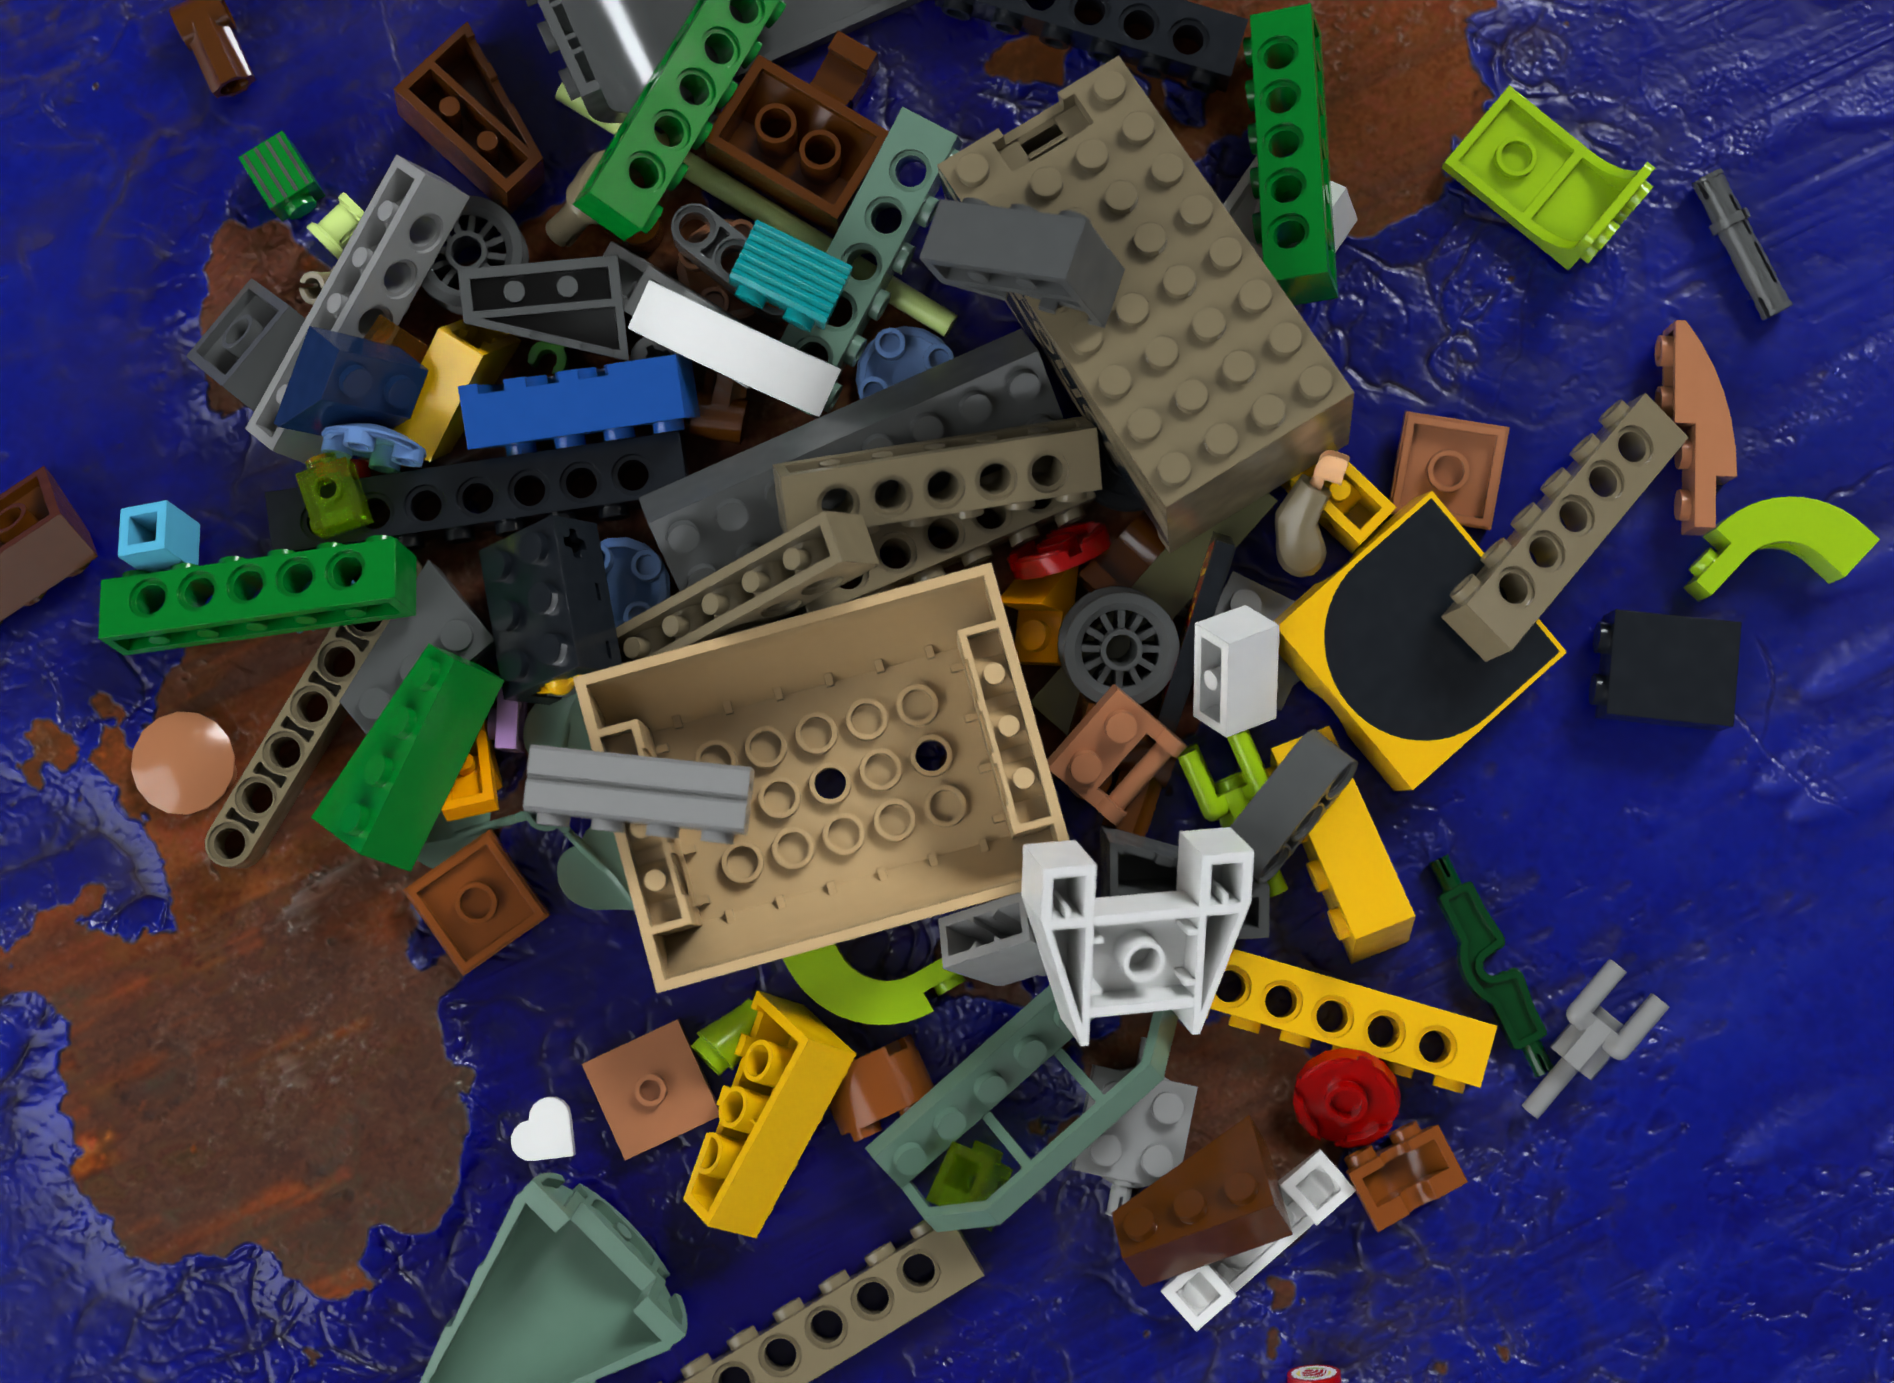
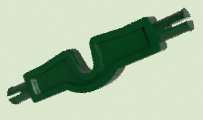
(1503, 992)

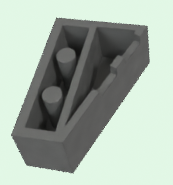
(1023, 253)
(551, 302)
(440, 620)
(1145, 865)

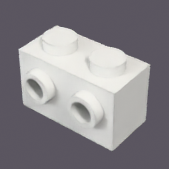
(1235, 670)

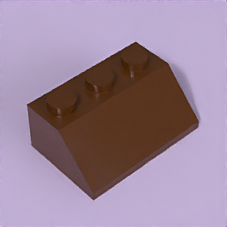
(795, 143)
(38, 541)

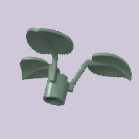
(586, 873)

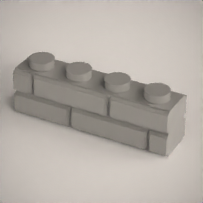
(638, 791)

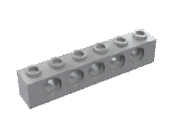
(372, 277)

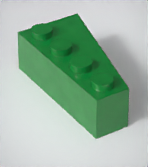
(410, 759)

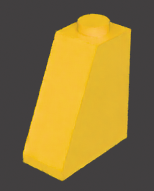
(455, 358)

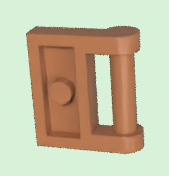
(1101, 745)

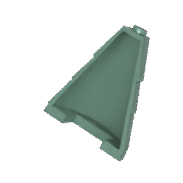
(560, 1296)

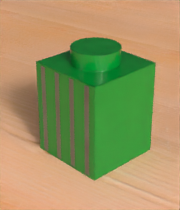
(282, 177)

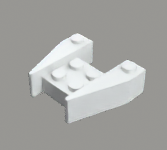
(1139, 947)

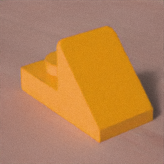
(1041, 610)
(476, 783)

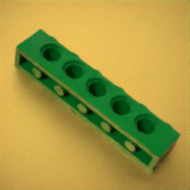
(1291, 41)
(609, 192)
(383, 592)

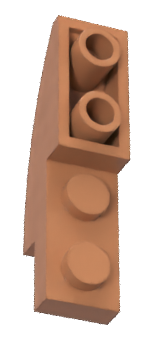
(1698, 406)

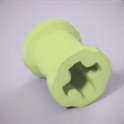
(337, 225)

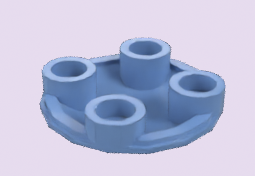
(898, 356)
(374, 442)
(634, 577)

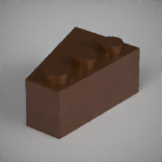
(469, 120)
(1204, 1209)

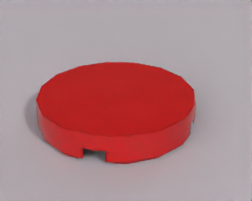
(1060, 551)
(1346, 1097)

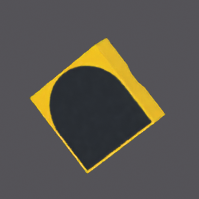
(1389, 660)

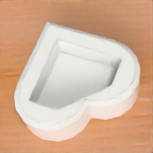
(546, 1133)

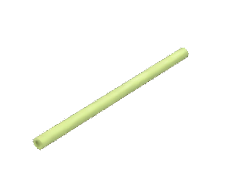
(762, 209)

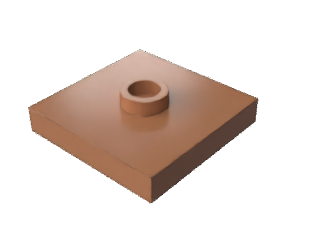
(1453, 460)
(651, 1089)

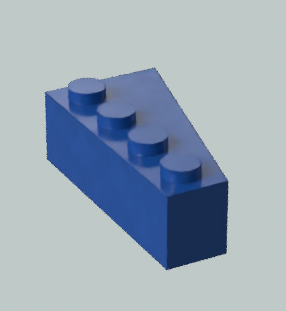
(580, 404)

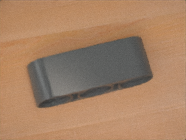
(711, 251)
(1293, 801)

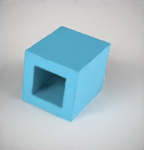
(157, 537)

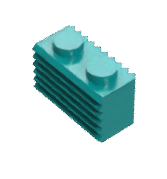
(789, 276)

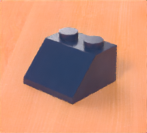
(349, 382)

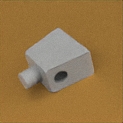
(991, 942)

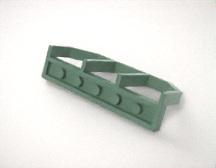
(987, 1079)

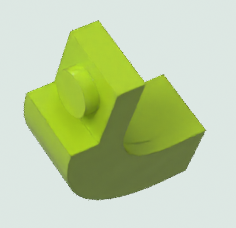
(1806, 527)
(854, 996)

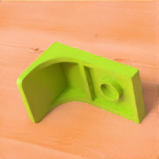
(1545, 180)

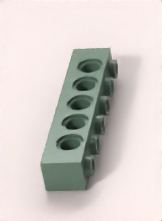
(908, 141)

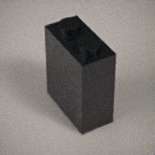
(1666, 670)

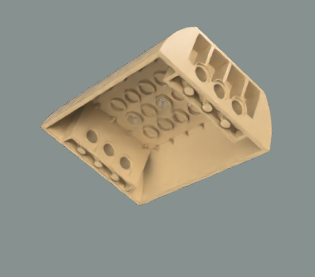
(849, 695)

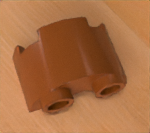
(878, 1086)
(1403, 1173)

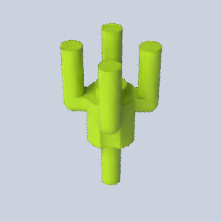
(1230, 795)

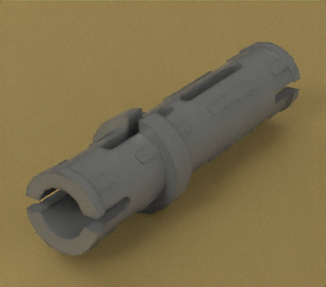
(1746, 253)

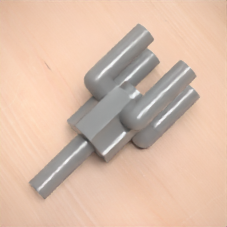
(1593, 1036)

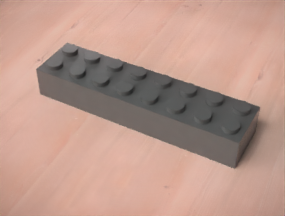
(733, 504)

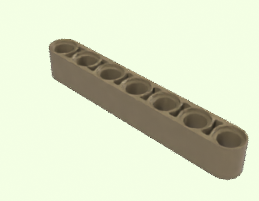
(290, 725)

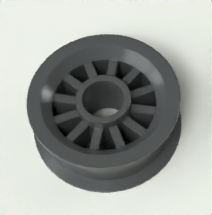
(496, 220)
(1118, 599)

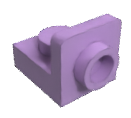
(507, 724)

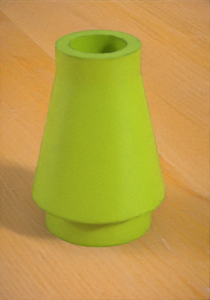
(719, 1039)

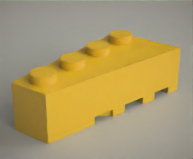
(1354, 872)
(767, 1115)

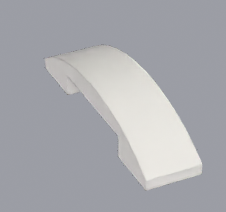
(733, 349)
(1309, 1195)

